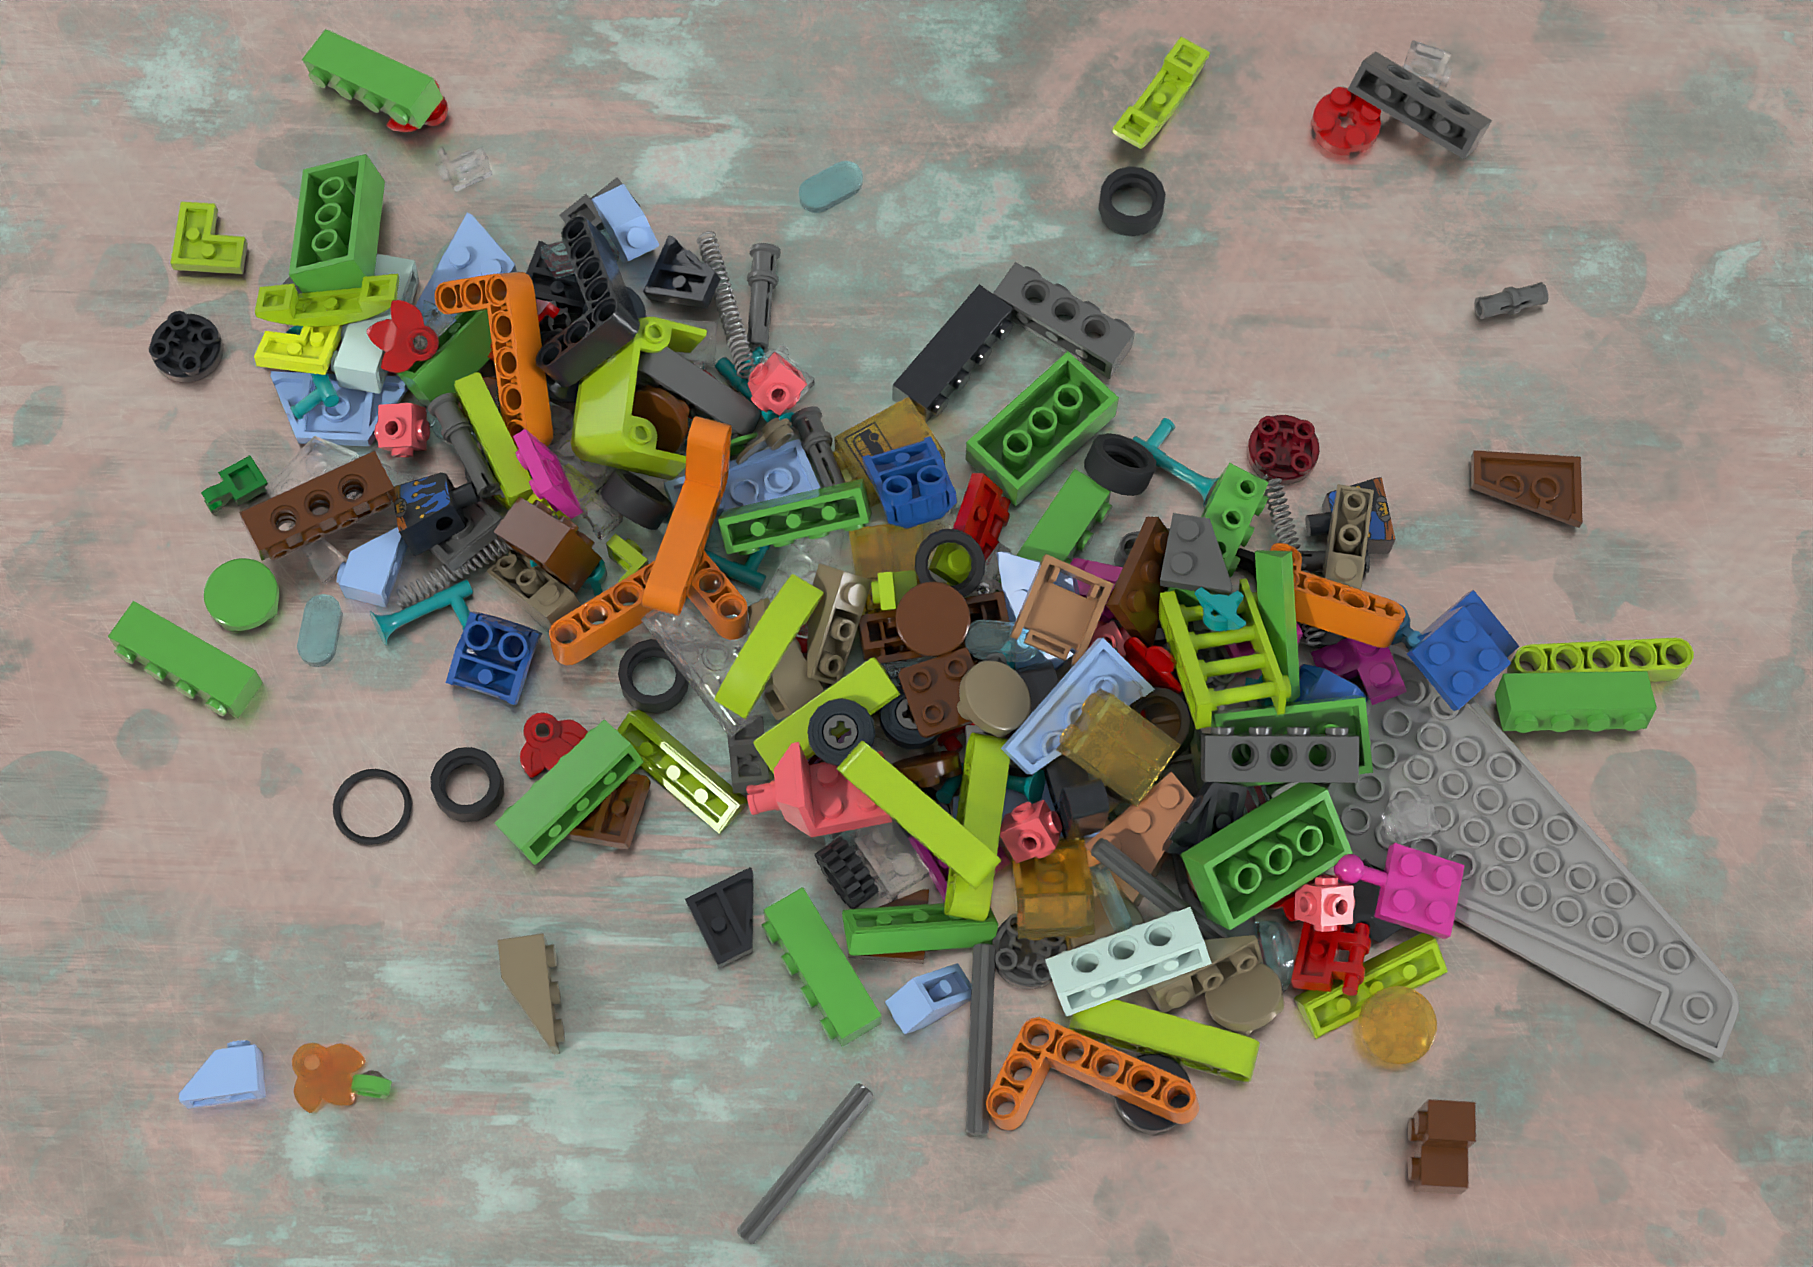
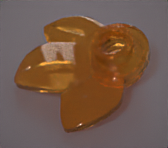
(330, 1079)

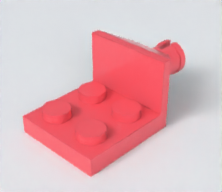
(814, 797)

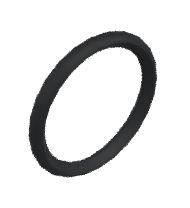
(378, 839)

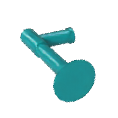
(727, 370)
(323, 392)
(1202, 484)
(744, 573)
(450, 596)
(1029, 786)

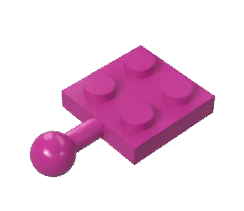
(1414, 888)

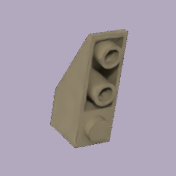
(1348, 536)
(533, 589)
(834, 622)
(788, 685)
(1227, 957)
(527, 975)

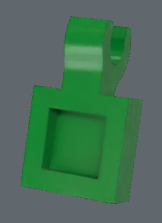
(239, 481)

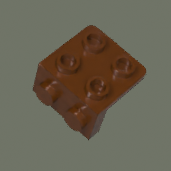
(934, 691)

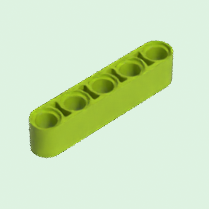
(1614, 653)
(919, 814)
(981, 814)
(1168, 1035)

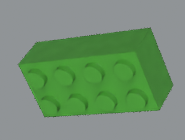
(337, 225)
(1041, 428)
(1316, 714)
(1266, 854)

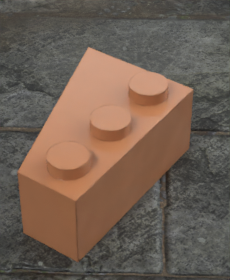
(1144, 829)

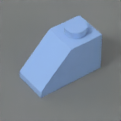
(625, 223)
(373, 569)
(929, 998)
(227, 1077)

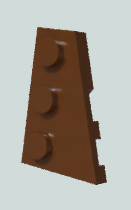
(1532, 481)
(1138, 587)

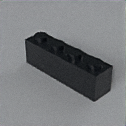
(954, 352)

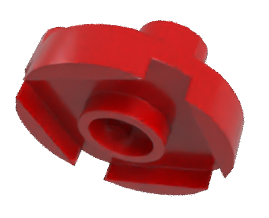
(1342, 140)

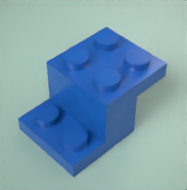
(1463, 650)

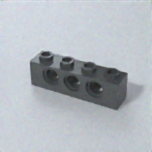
(1419, 105)
(1041, 319)
(1338, 767)

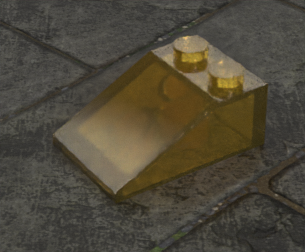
(1054, 893)

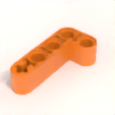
(1342, 607)

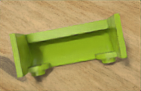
(603, 417)

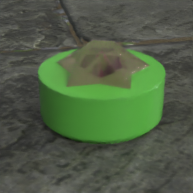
(371, 1085)

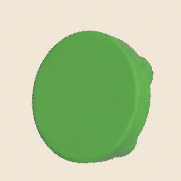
(241, 594)

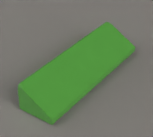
(1278, 611)
(913, 929)

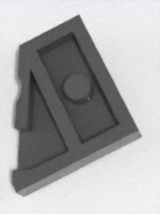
(1194, 557)

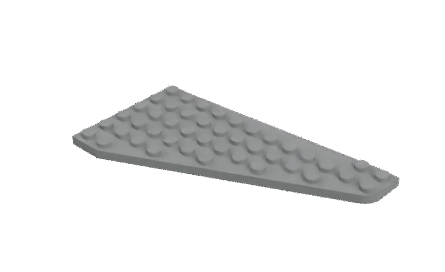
(1531, 865)

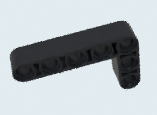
(610, 313)
(1076, 799)

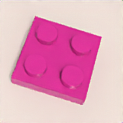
(547, 473)

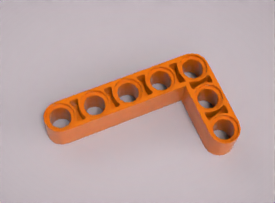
(514, 343)
(692, 516)
(622, 618)
(1087, 1070)

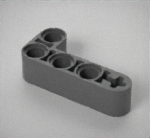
(698, 389)

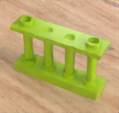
(1194, 672)

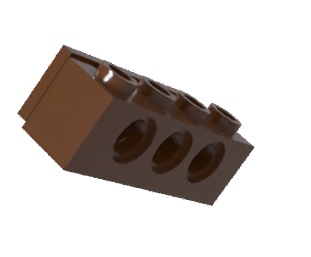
(327, 491)
(880, 637)

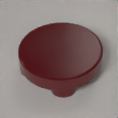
(1283, 448)

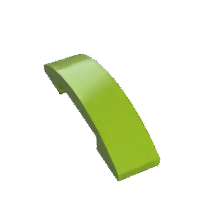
(1163, 94)
(327, 308)
(767, 645)

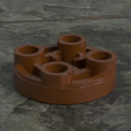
(666, 415)
(932, 619)
(929, 766)

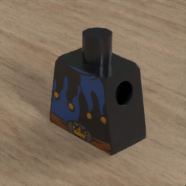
(431, 510)
(1381, 532)

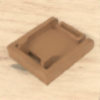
(1058, 617)

